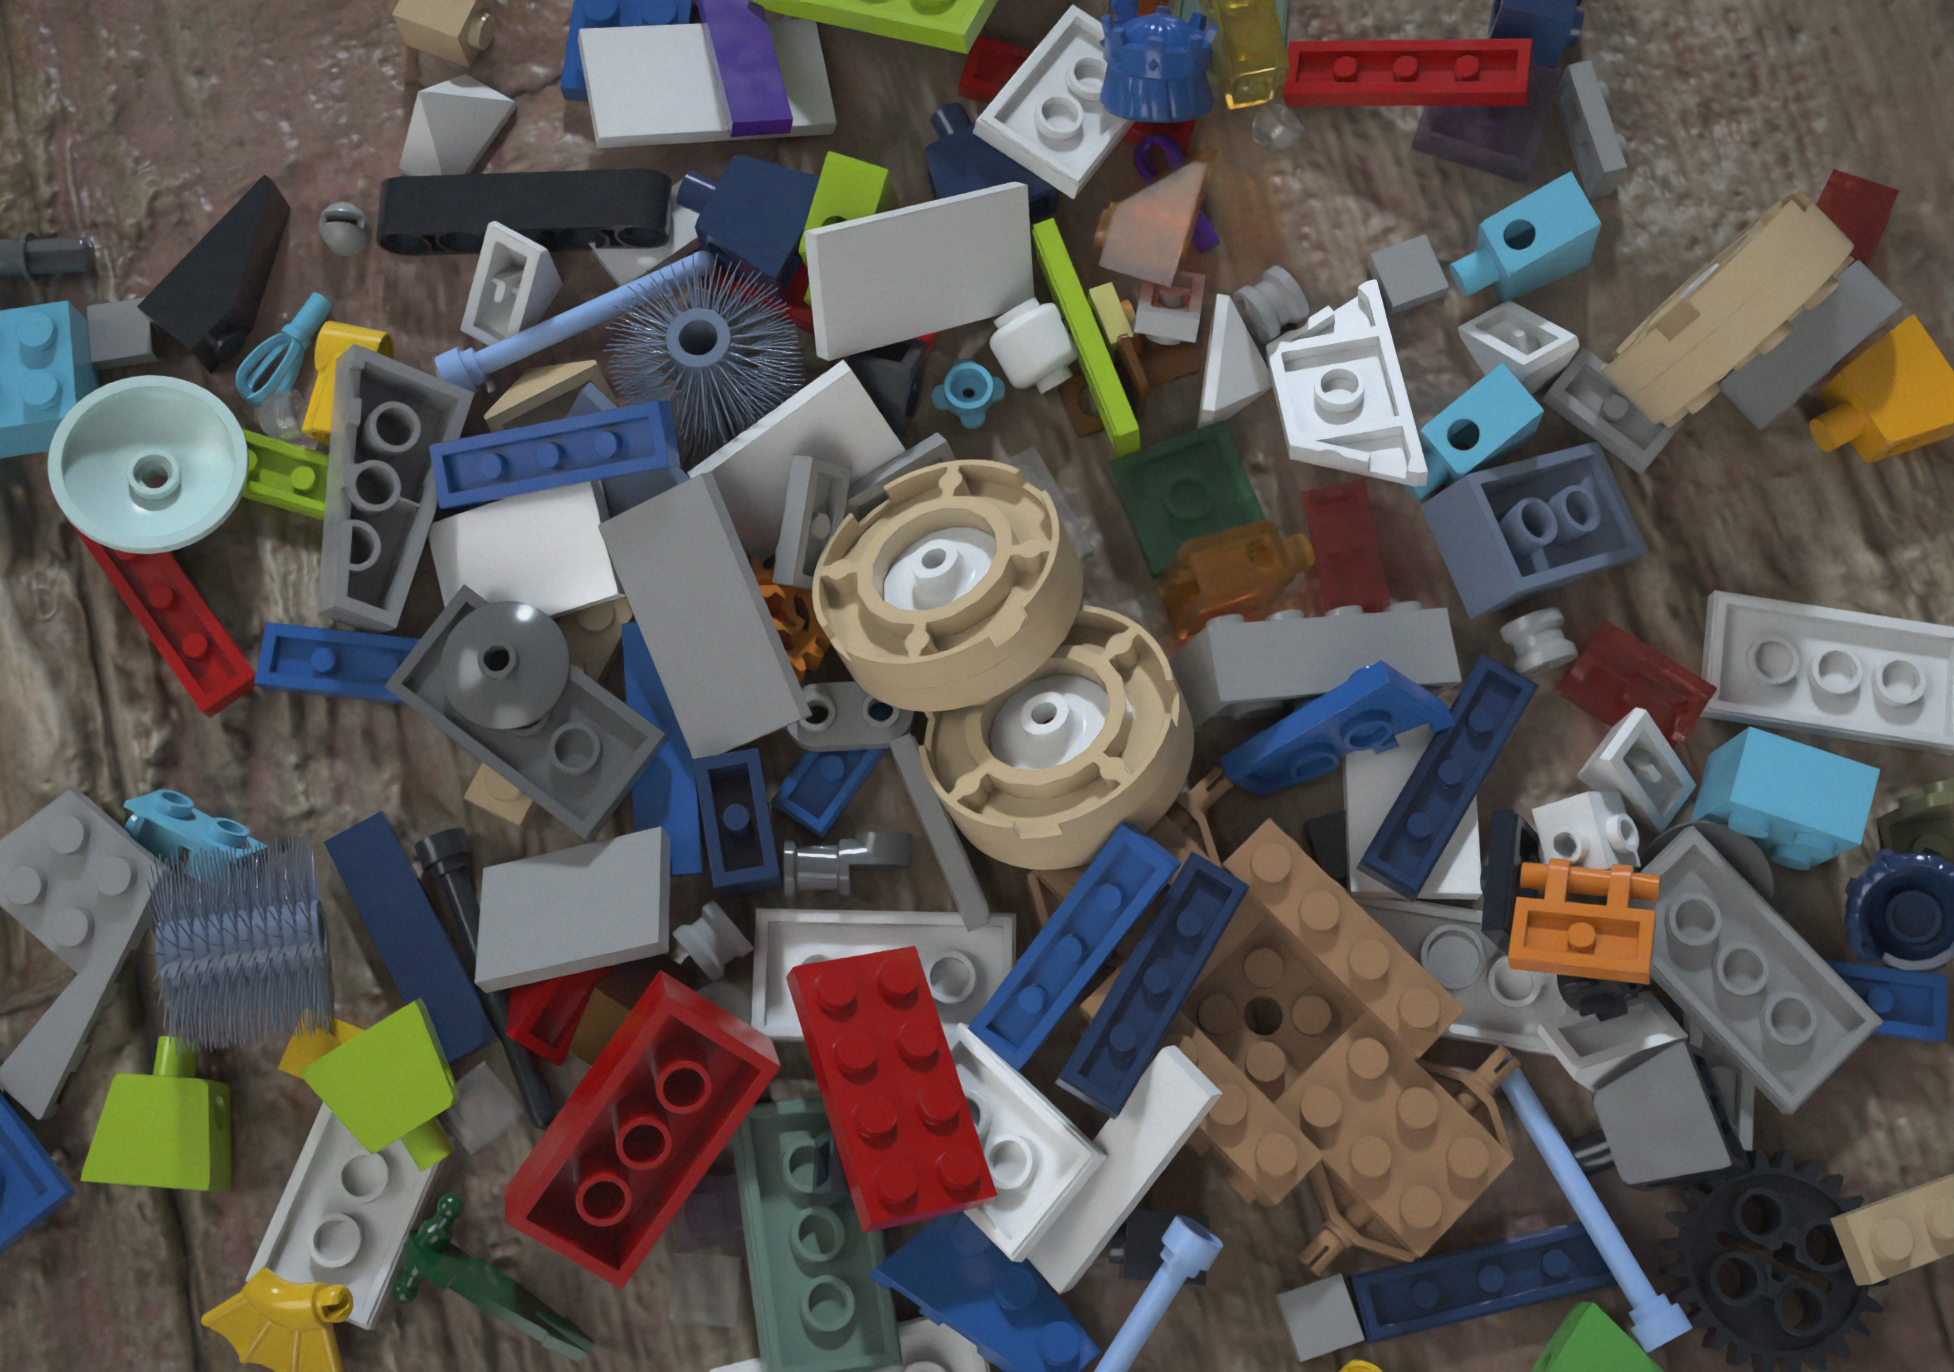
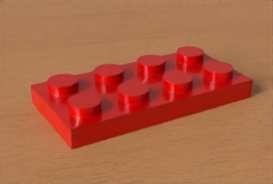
(890, 1088)

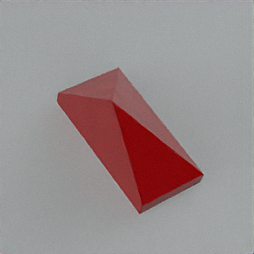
(549, 1011)

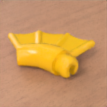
(284, 1323)

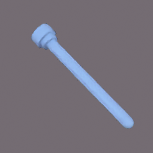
(470, 368)
(1186, 1252)
(1653, 1315)

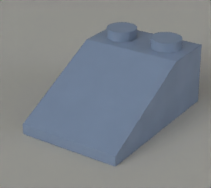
(1532, 527)

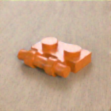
(1582, 937)

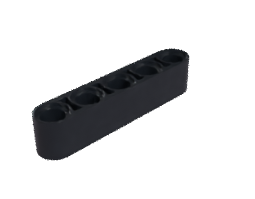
(547, 207)

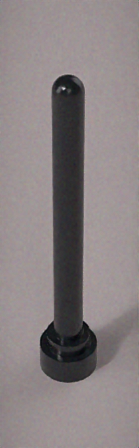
(447, 859)

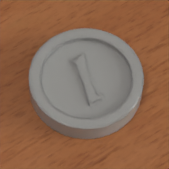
(1453, 956)

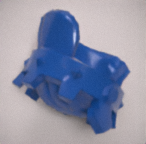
(1156, 64)

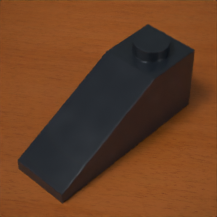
(219, 285)

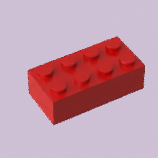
(640, 1130)

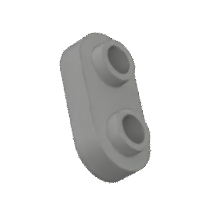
(848, 720)

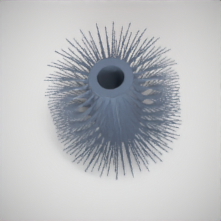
(708, 359)
(242, 944)

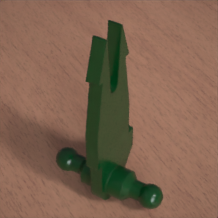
(435, 1258)

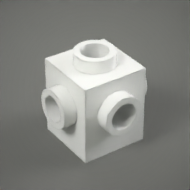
(1588, 830)

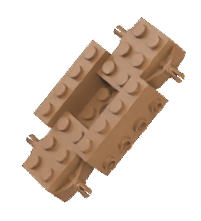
(1340, 1082)

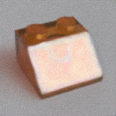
(1155, 221)

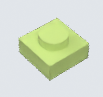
(1111, 315)

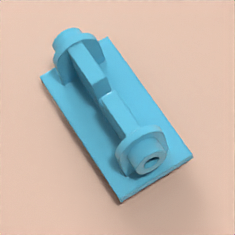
(169, 823)

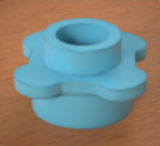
(968, 375)

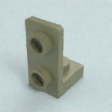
(1922, 821)

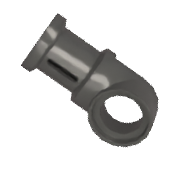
(833, 865)

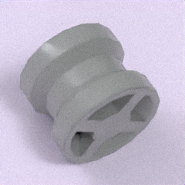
(1271, 304)
(1539, 642)
(713, 941)

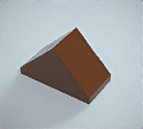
(615, 998)

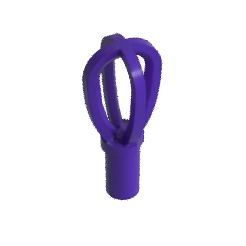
(1204, 236)

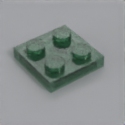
(1183, 492)

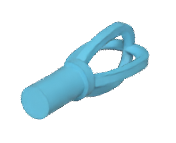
(293, 336)

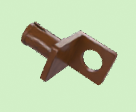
(1137, 376)

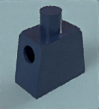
(967, 163)
(753, 217)

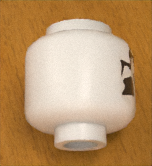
(1034, 345)

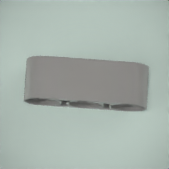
(1814, 347)

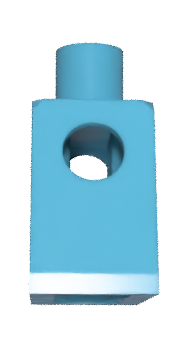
(1531, 242)
(1488, 419)

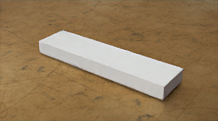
(1138, 1147)

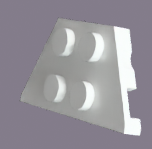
(1346, 393)

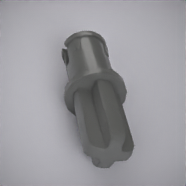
(34, 256)

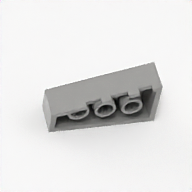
(381, 484)
(1290, 659)

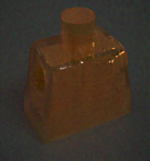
(1230, 574)

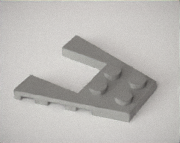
(84, 895)

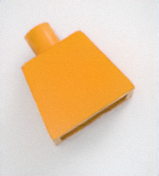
(1889, 397)

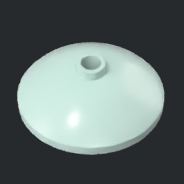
(144, 431)

